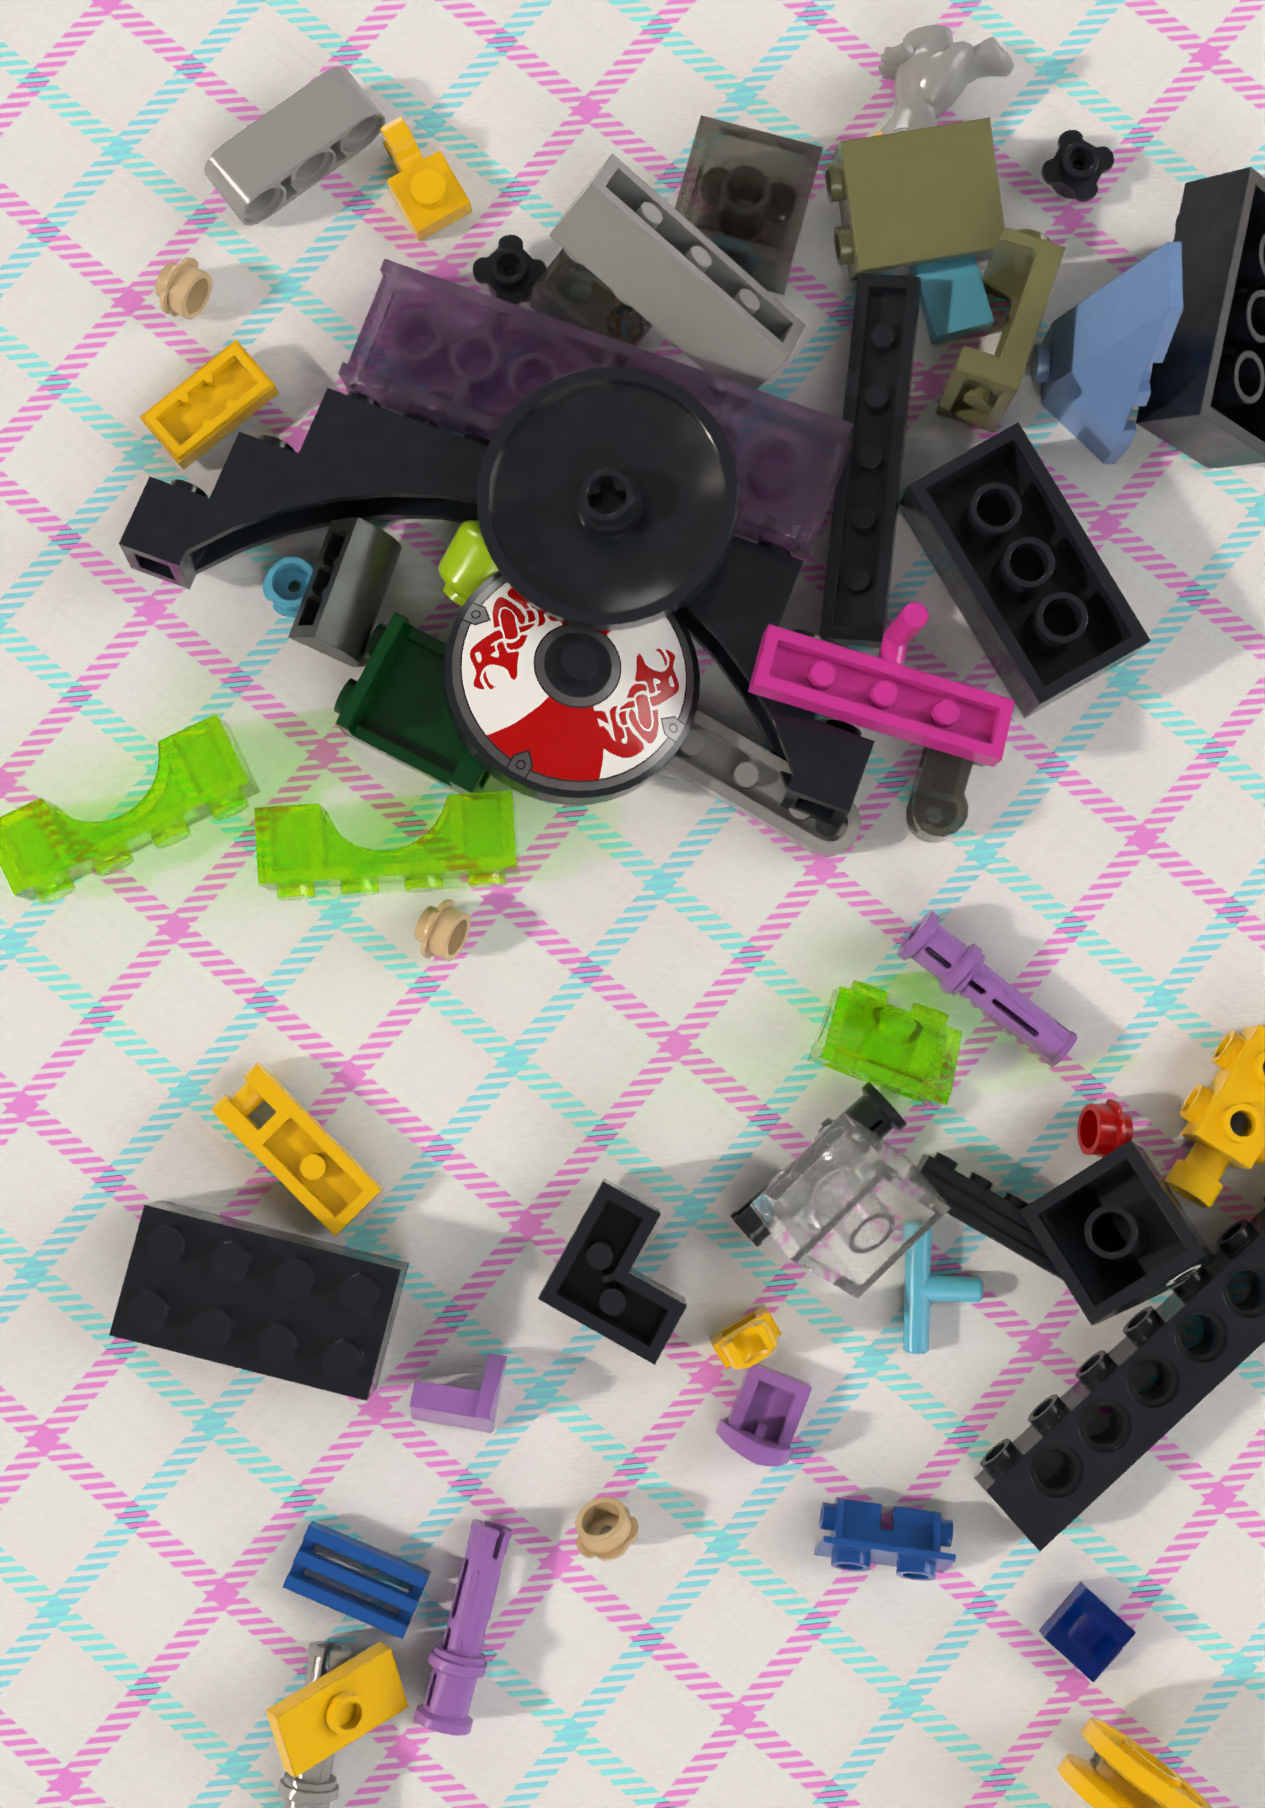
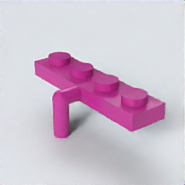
(882, 691)

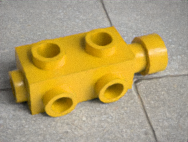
(1236, 1087)

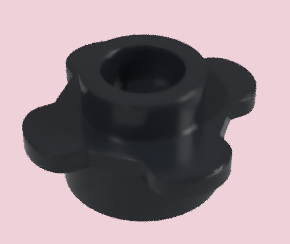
(1071, 182)
(509, 254)

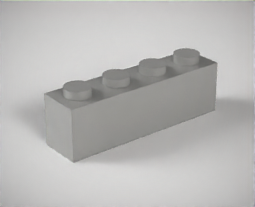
(676, 277)

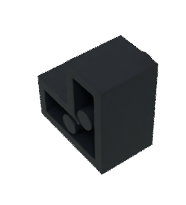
(597, 1280)

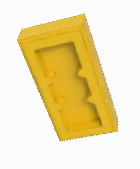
(209, 404)
(337, 1709)

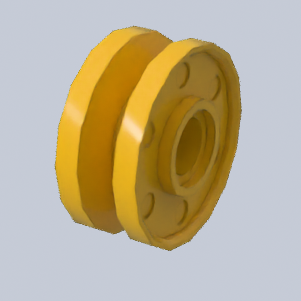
(1126, 1774)

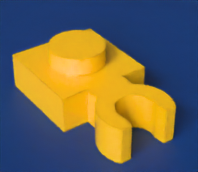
(747, 1340)

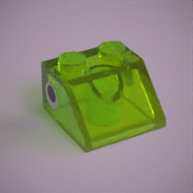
(888, 1045)

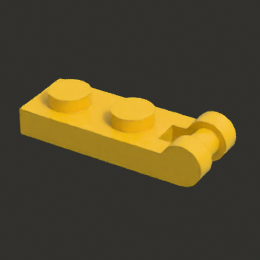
(298, 1151)

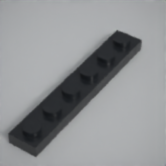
(871, 480)

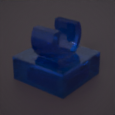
(1087, 1632)

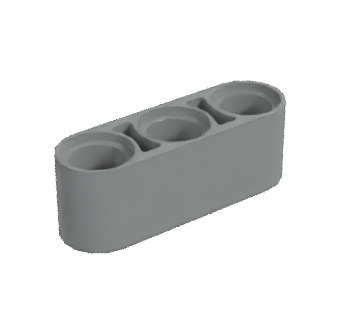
(294, 145)

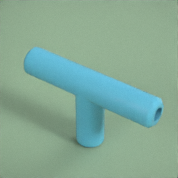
(923, 1287)

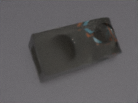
(581, 299)
(937, 796)

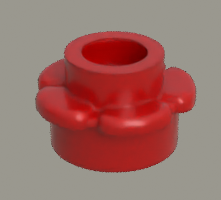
(1103, 1128)

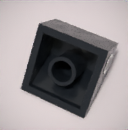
(1117, 1234)

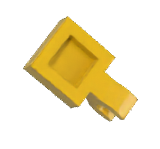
(424, 187)

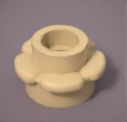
(183, 288)
(442, 930)
(605, 1529)

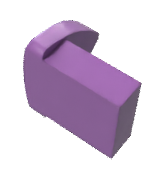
(458, 1405)
(765, 1416)

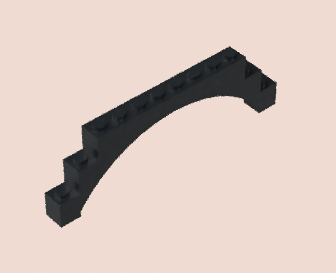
(406, 467)

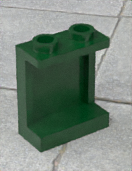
(403, 709)

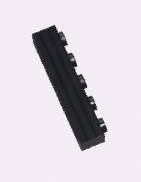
(985, 1210)

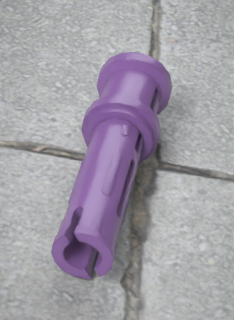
(963, 971)
(459, 1657)

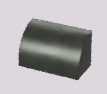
(346, 589)

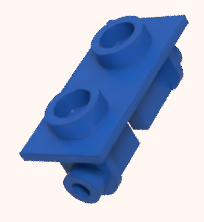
(910, 1545)

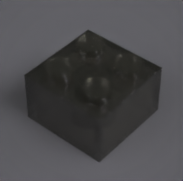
(750, 196)

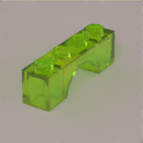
(196, 777)
(305, 851)

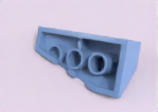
(1104, 350)

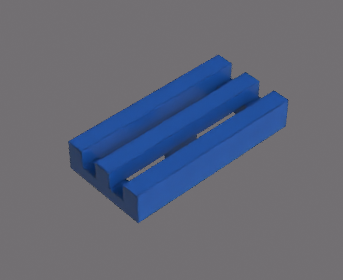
(345, 1602)

